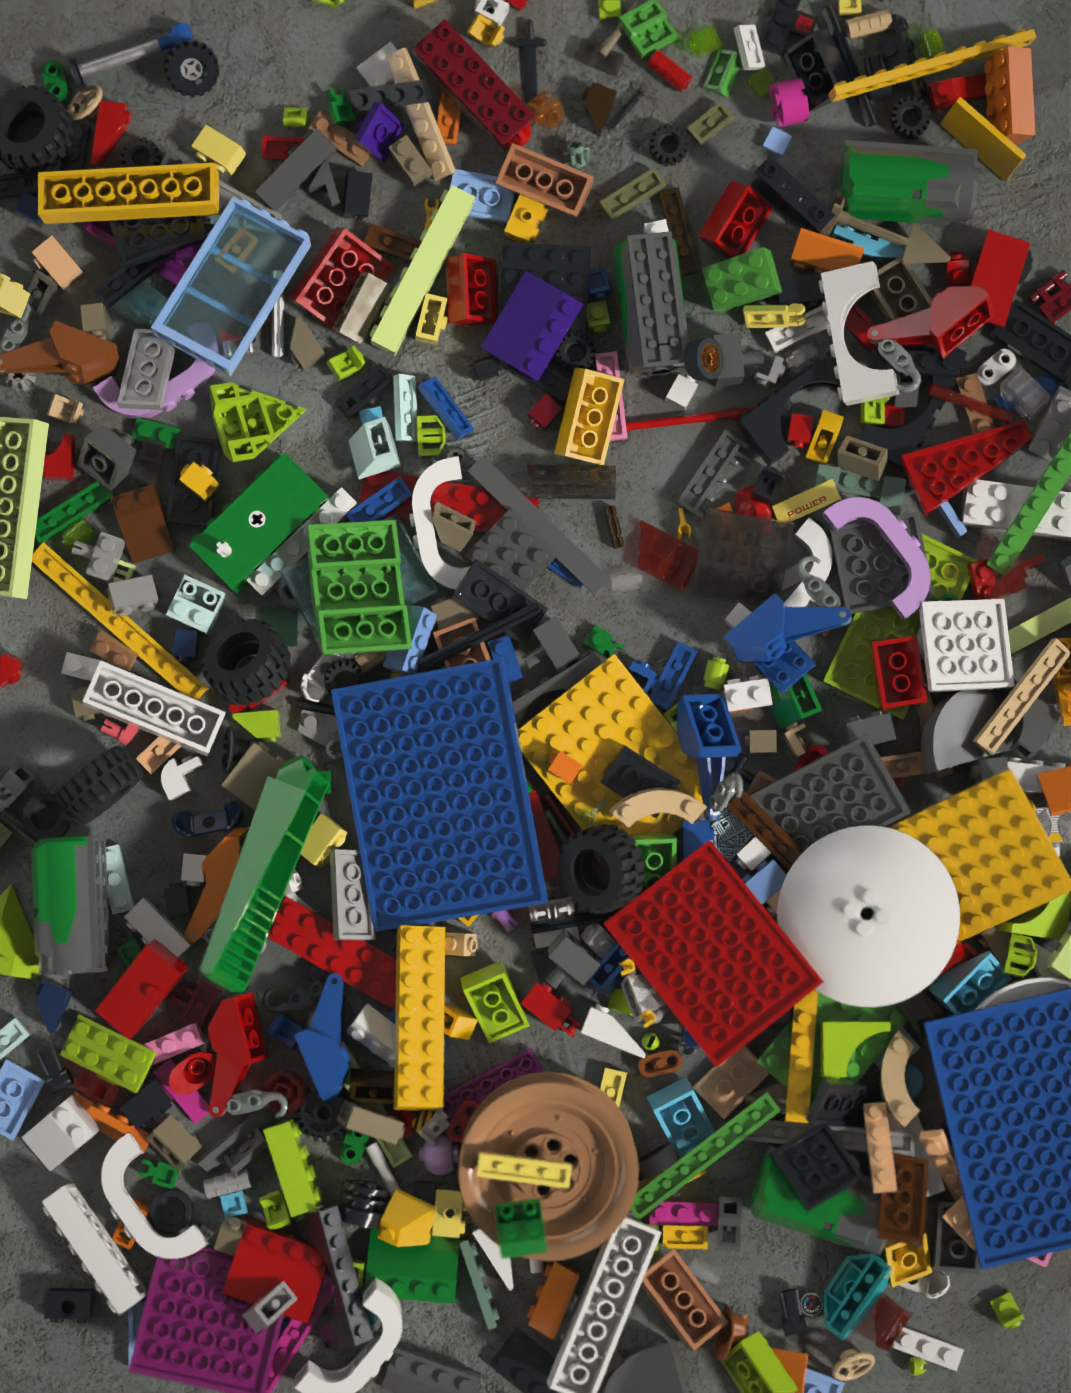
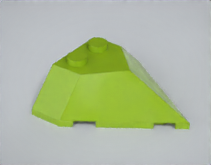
(248, 419)
(16, 939)

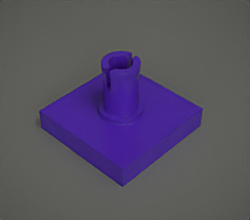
(378, 131)

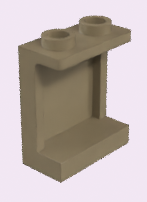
(251, 773)

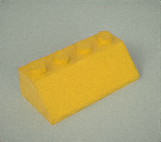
(589, 416)

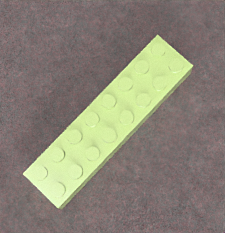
(20, 486)

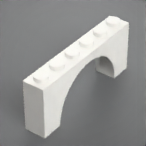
(841, 291)

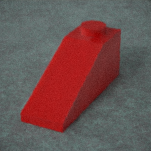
(947, 92)
(110, 128)

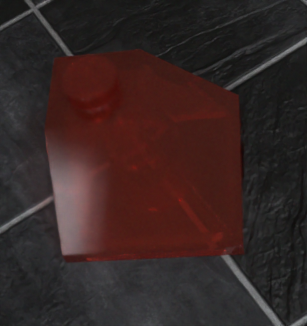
(889, 1321)

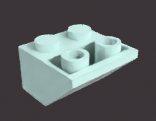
(374, 448)
(196, 605)

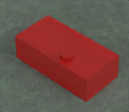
(142, 989)

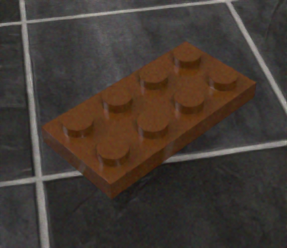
(904, 1211)

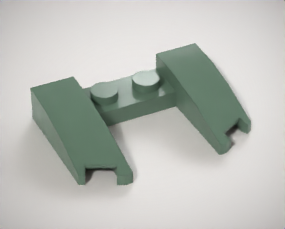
(888, 489)

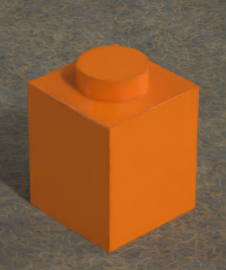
(563, 766)

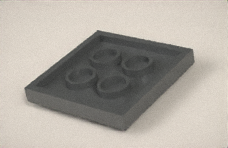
(513, 550)

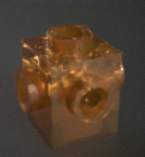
(546, 110)

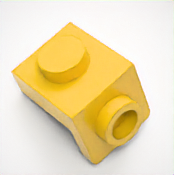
(485, 31)

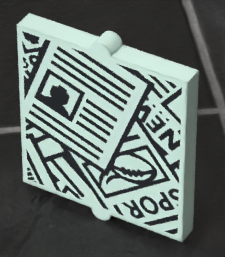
(730, 834)

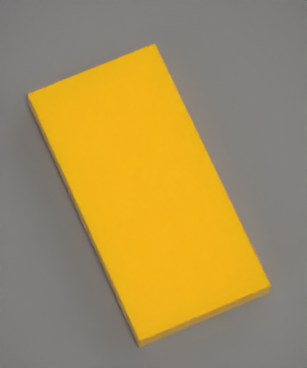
(978, 133)

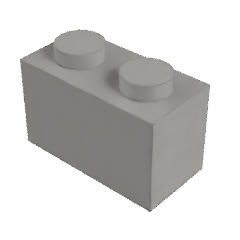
(132, 595)

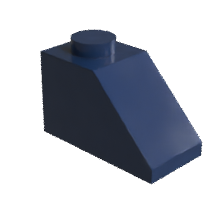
(52, 1003)

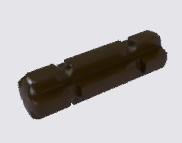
(614, 527)

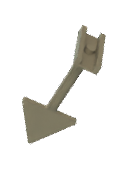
(918, 246)

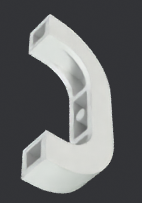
(425, 540)
(818, 545)
(135, 1222)
(385, 1304)

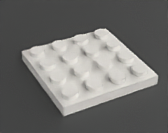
(966, 645)

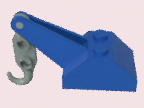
(772, 625)
(710, 737)

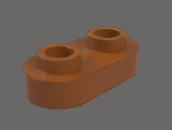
(660, 1063)

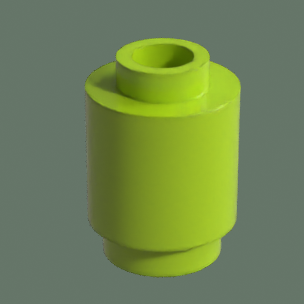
(716, 673)

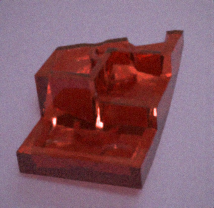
(666, 556)
(1014, 579)

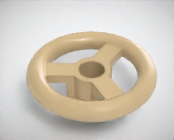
(88, 105)
(851, 1361)

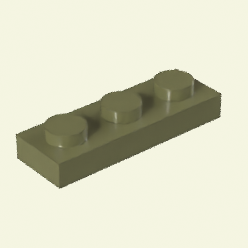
(633, 194)

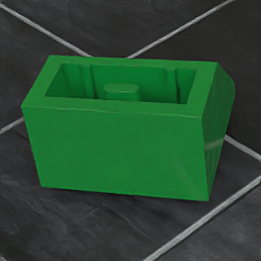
(794, 703)
(520, 1228)

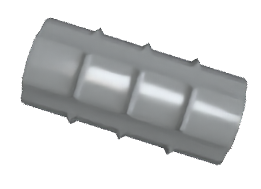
(227, 1183)

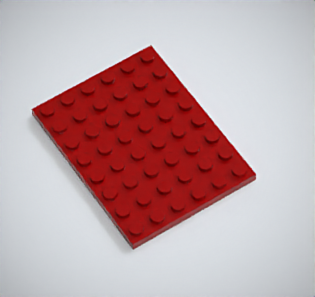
(713, 953)

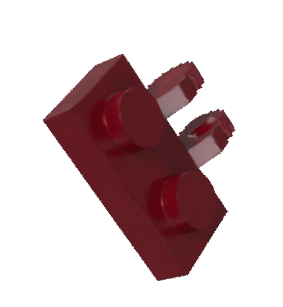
(199, 1004)

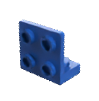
(787, 668)

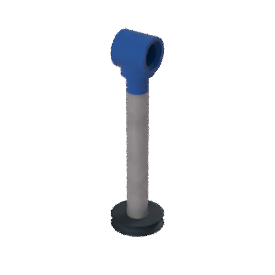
(175, 34)

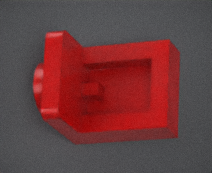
(957, 269)
(406, 1117)

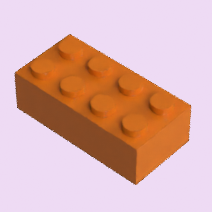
(1011, 93)

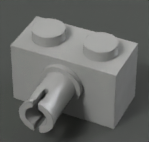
(103, 556)

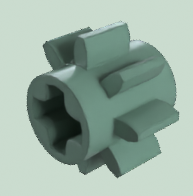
(576, 154)

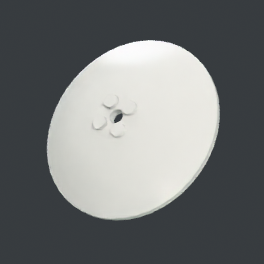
(911, 925)

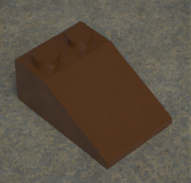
(143, 523)

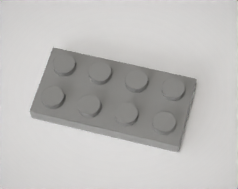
(146, 372)
(349, 897)

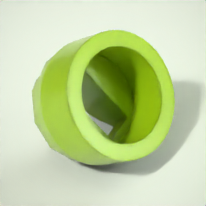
(645, 1039)
(916, 1366)

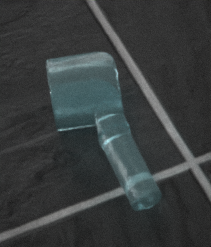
(594, 812)

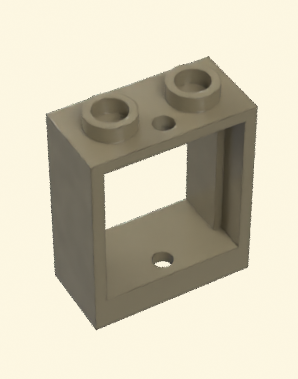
(370, 1122)

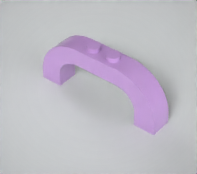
(178, 388)
(897, 537)

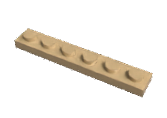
(422, 118)
(1022, 696)

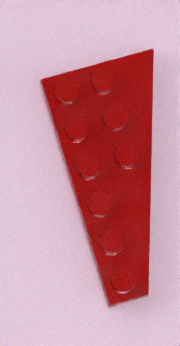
(951, 466)

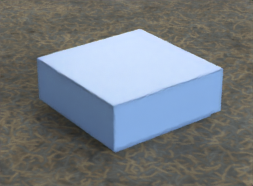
(777, 141)

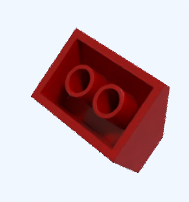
(735, 220)
(471, 290)
(897, 672)

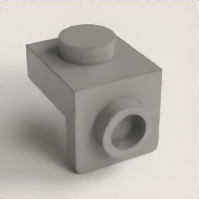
(777, 370)

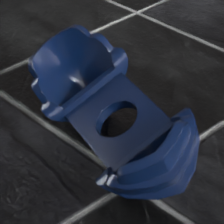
(190, 826)

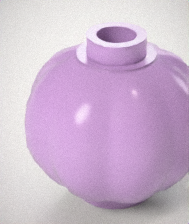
(440, 1157)

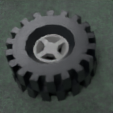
(185, 77)

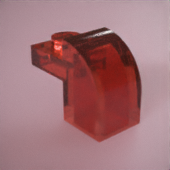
(97, 1087)

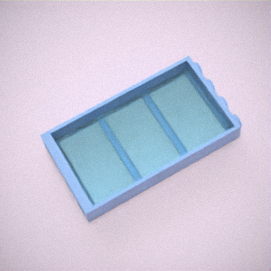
(231, 285)

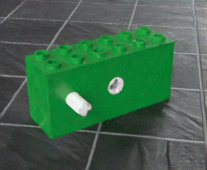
(238, 545)

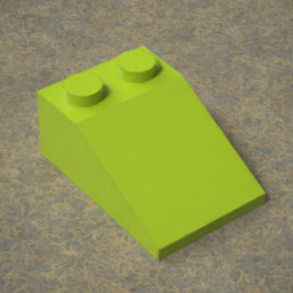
(494, 1001)

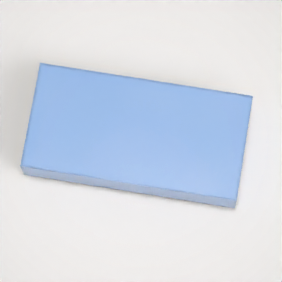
(952, 519)

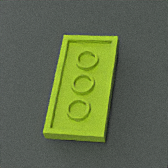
(108, 1053)

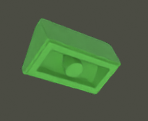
(723, 72)

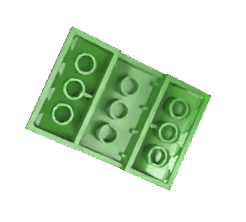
(357, 587)

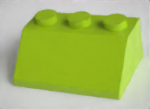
(757, 1368)

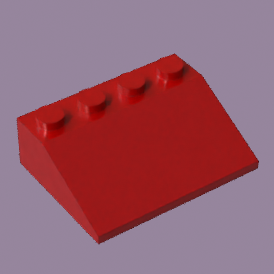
(333, 275)
(269, 1259)

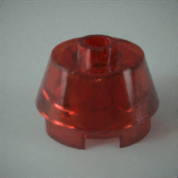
(290, 1086)

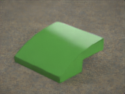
(648, 28)

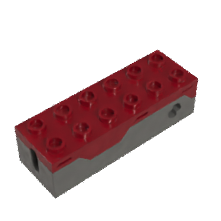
(473, 87)

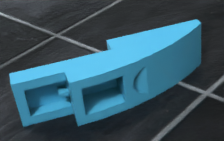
(877, 251)

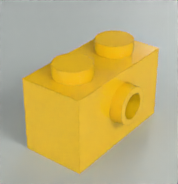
(525, 219)
(199, 480)

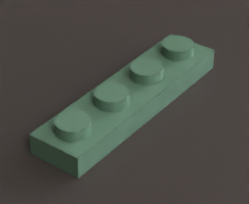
(483, 1292)

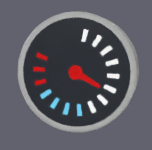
(811, 1303)

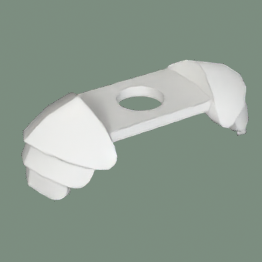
(313, 683)
(930, 1285)

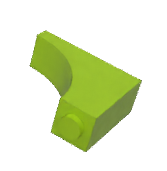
(1044, 921)
(839, 1041)

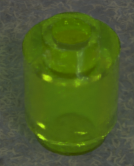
(932, 43)
(77, 531)

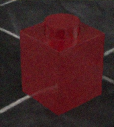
(544, 413)

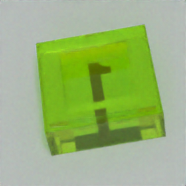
(760, 82)

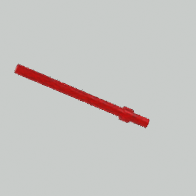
(732, 414)

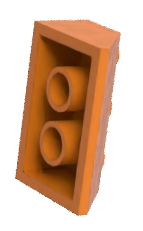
(823, 253)
(553, 1297)

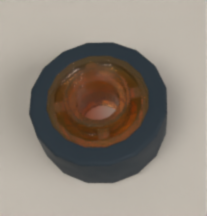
(704, 359)

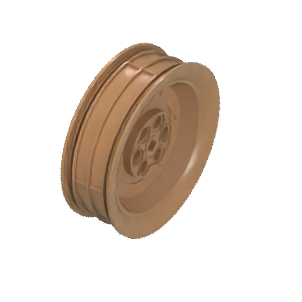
(586, 1125)

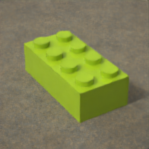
(292, 1167)

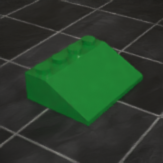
(415, 1271)

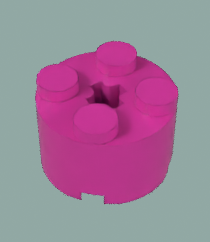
(789, 102)

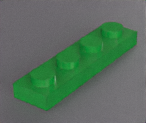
(71, 510)

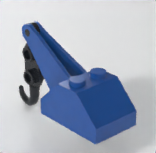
(322, 1041)

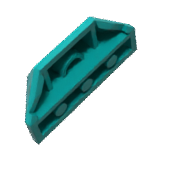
(854, 1292)

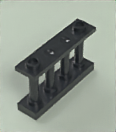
(790, 197)

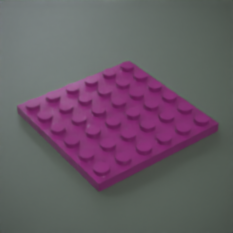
(197, 1332)

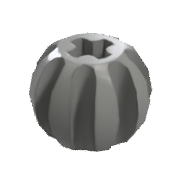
(17, 383)

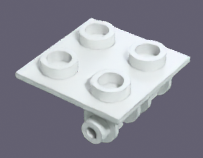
(376, 68)
(550, 910)

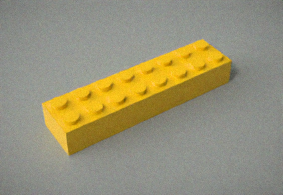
(128, 193)
(419, 1018)

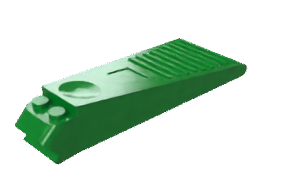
(263, 872)

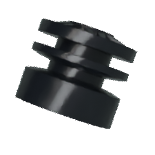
(362, 1200)

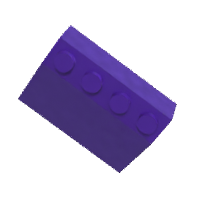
(532, 325)

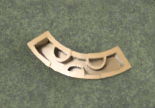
(657, 801)
(893, 1081)

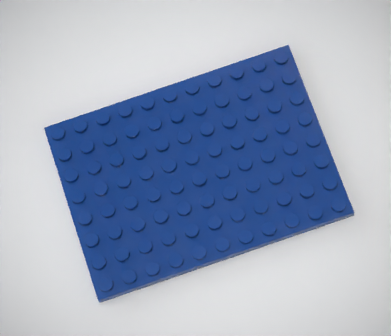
(439, 795)
(1009, 1121)

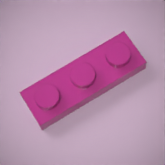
(684, 1213)

